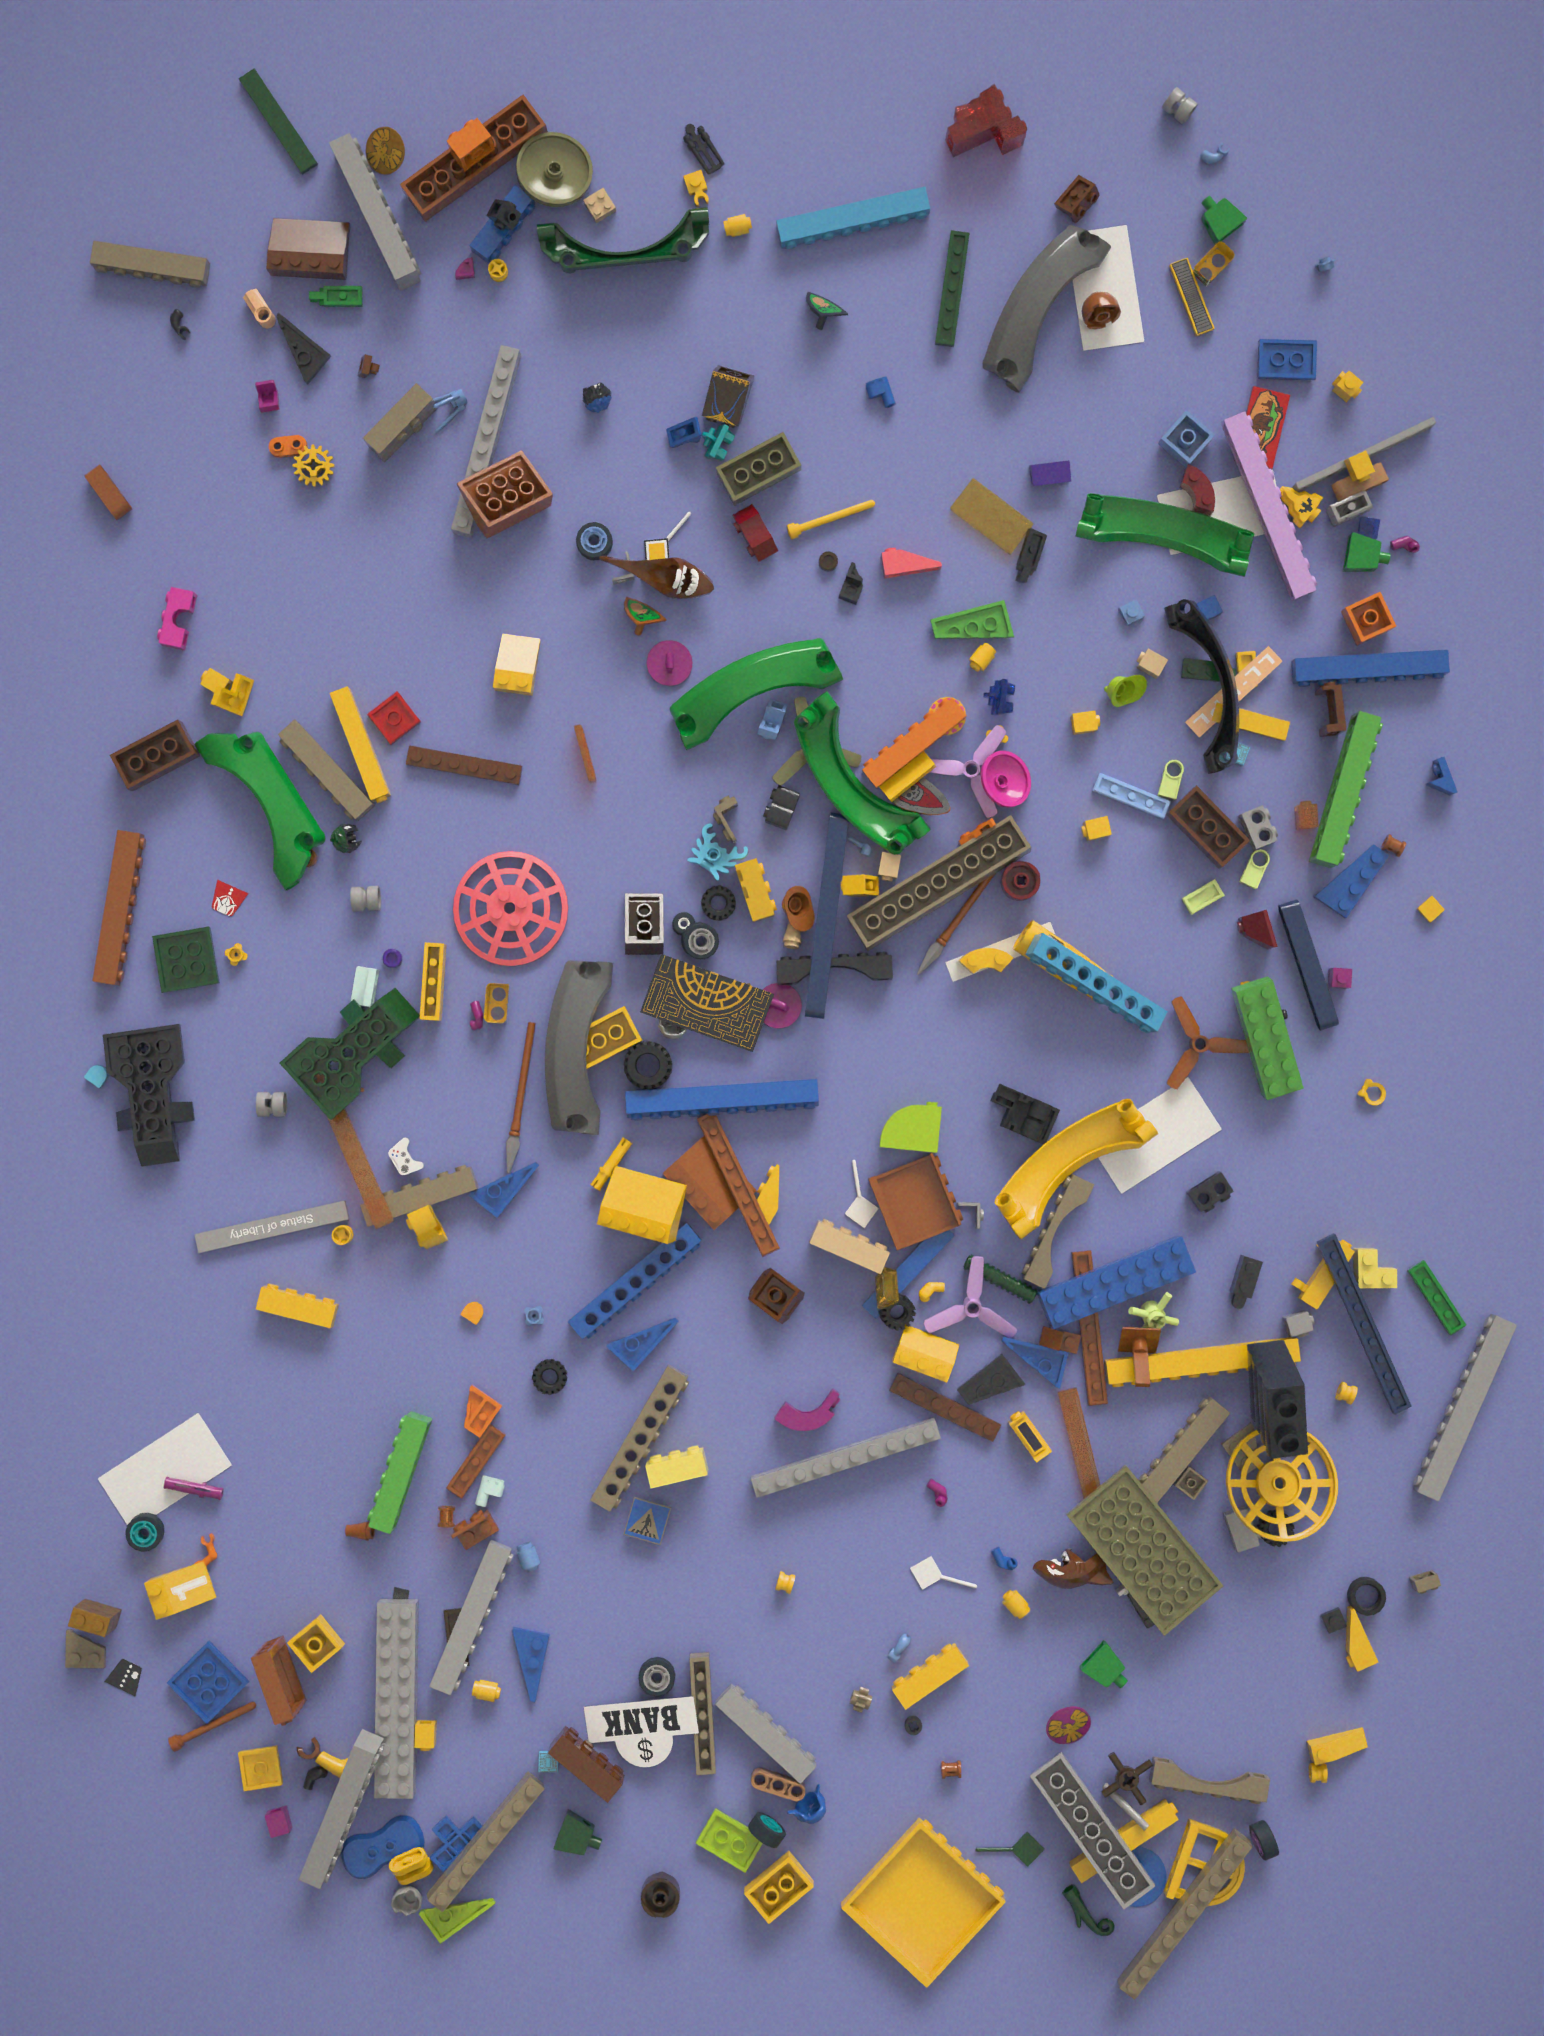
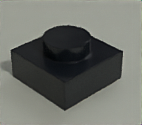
(1333, 1620)

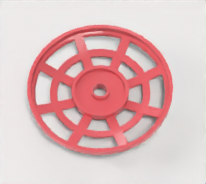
(523, 908)

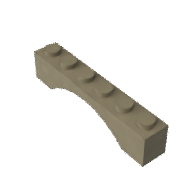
(1040, 1267)
(1247, 1786)

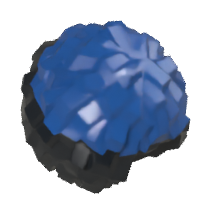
(596, 397)

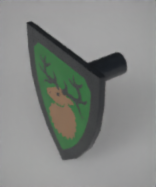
(823, 308)

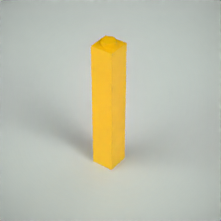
(360, 744)
(1158, 1818)

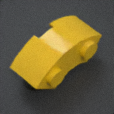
(985, 958)
(427, 1227)

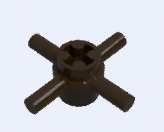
(1131, 1785)

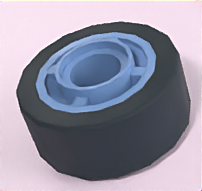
(589, 531)

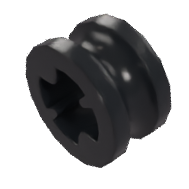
(918, 1722)

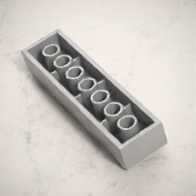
(375, 210)
(342, 1809)
(1092, 1830)

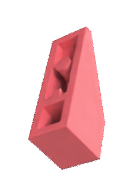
(902, 563)

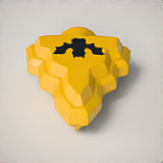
(1301, 505)

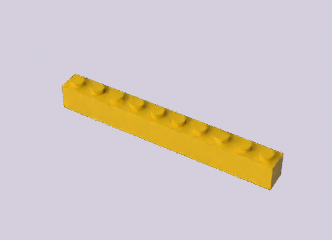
(1190, 1362)

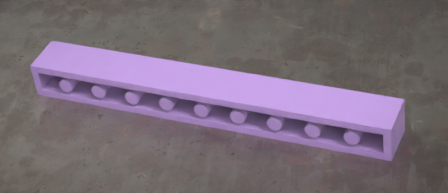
(1268, 505)

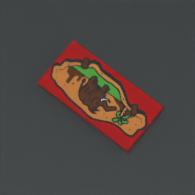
(1268, 413)

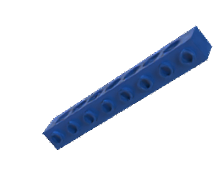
(579, 1321)

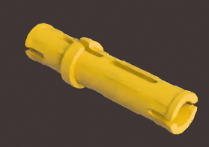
(608, 1168)

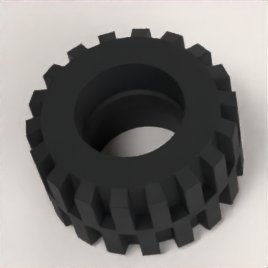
(635, 1053)

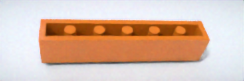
(913, 743)

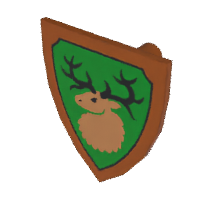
(641, 614)

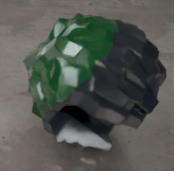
(344, 838)

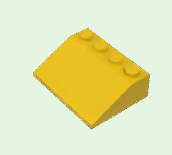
(642, 1205)

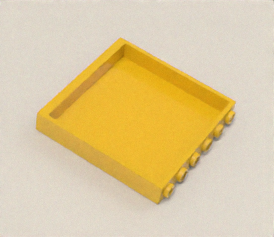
(923, 1901)

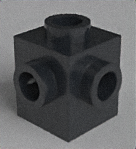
(504, 214)

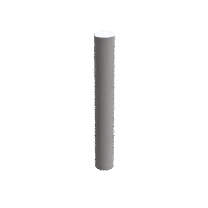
(1128, 1809)

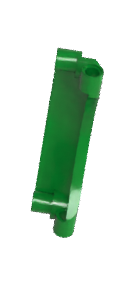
(1155, 523)
(785, 665)
(862, 808)

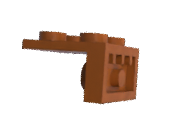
(476, 1529)

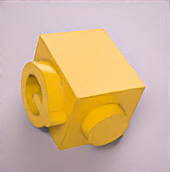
(1347, 386)

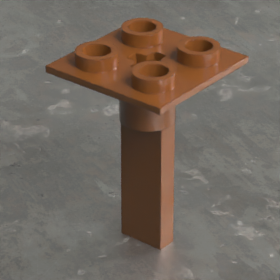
(1140, 1342)

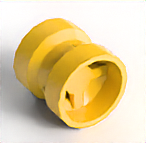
(339, 1235)

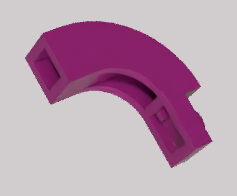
(809, 1420)

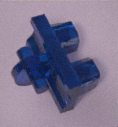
(997, 697)

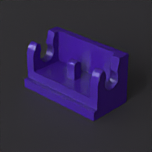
(1050, 473)

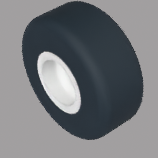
(683, 916)

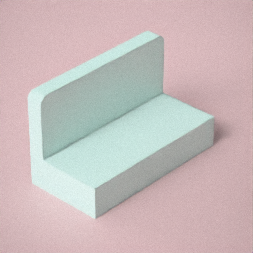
(365, 986)

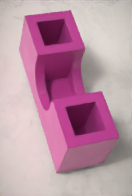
(177, 602)

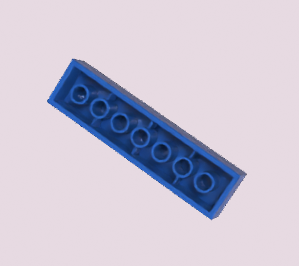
(1116, 1282)

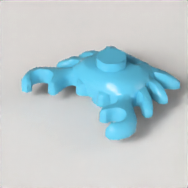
(714, 857)

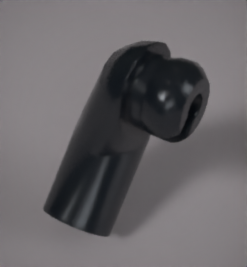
(314, 1774)

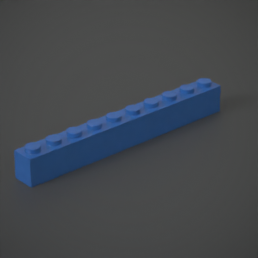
(722, 1098)

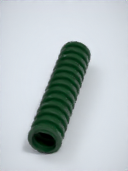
(1005, 1281)

